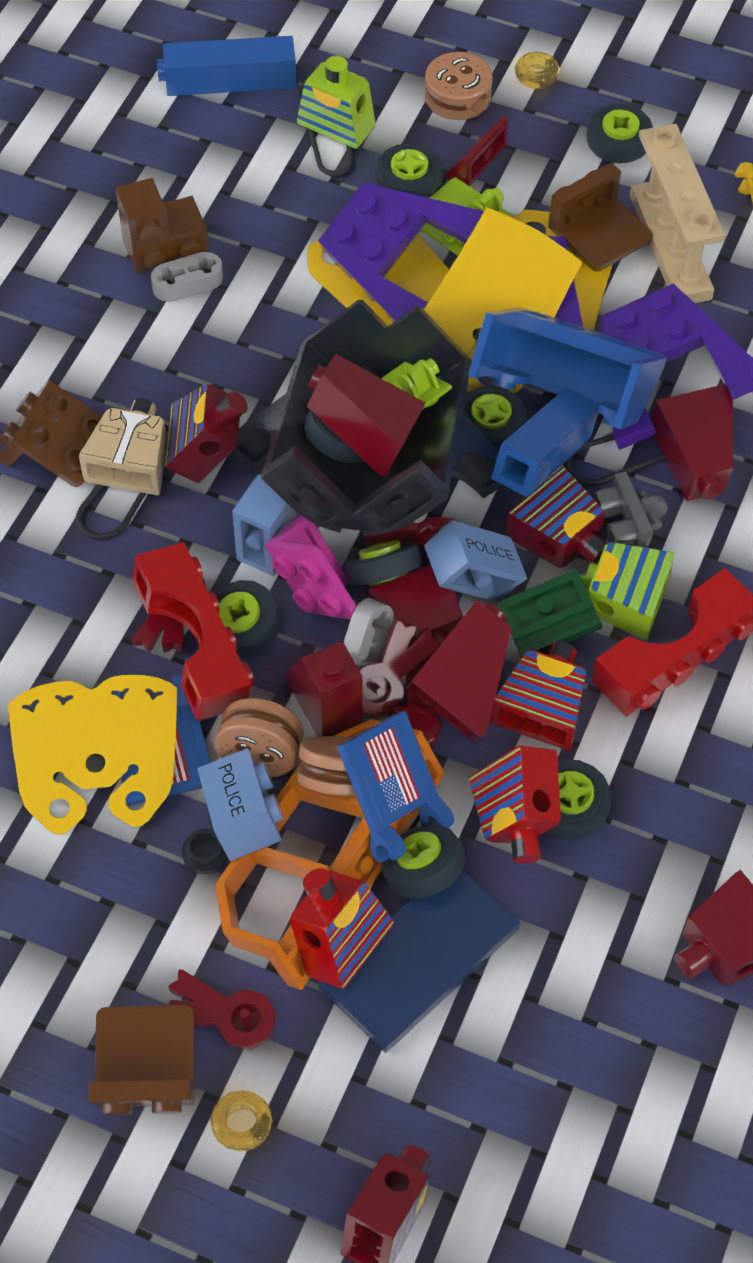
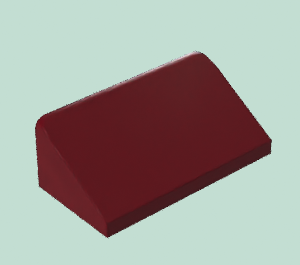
(481, 153)

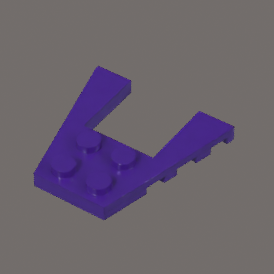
(376, 231)
(675, 326)

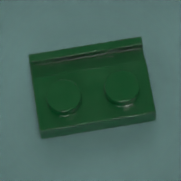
(550, 613)

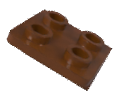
(595, 221)
(50, 432)
(144, 1059)

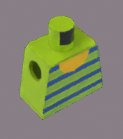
(337, 103)
(627, 585)

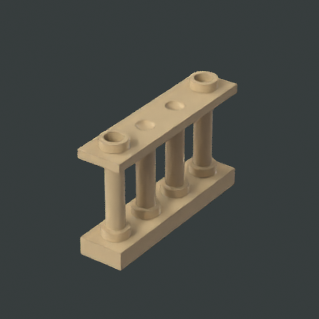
(676, 212)

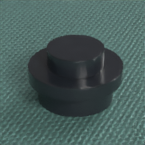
(203, 852)

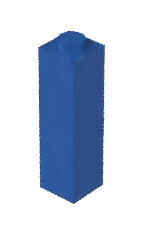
(228, 65)
(545, 442)

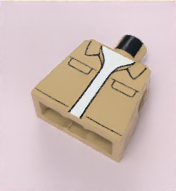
(127, 449)

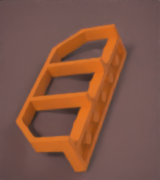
(353, 860)

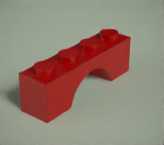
(174, 587)
(638, 671)

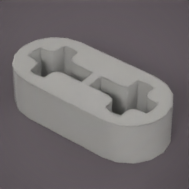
(187, 276)
(368, 631)

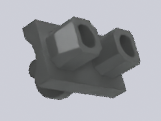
(637, 512)

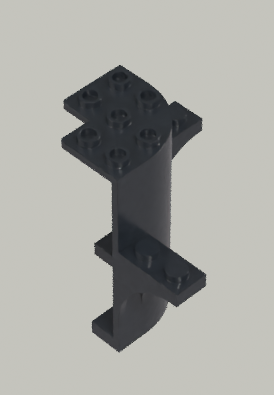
(353, 494)

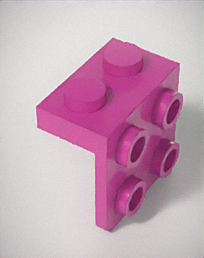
(310, 569)

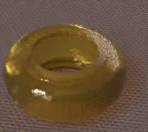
(536, 79)
(241, 1140)

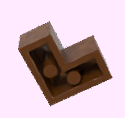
(158, 230)

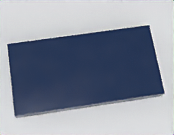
(423, 959)

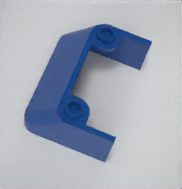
(558, 355)

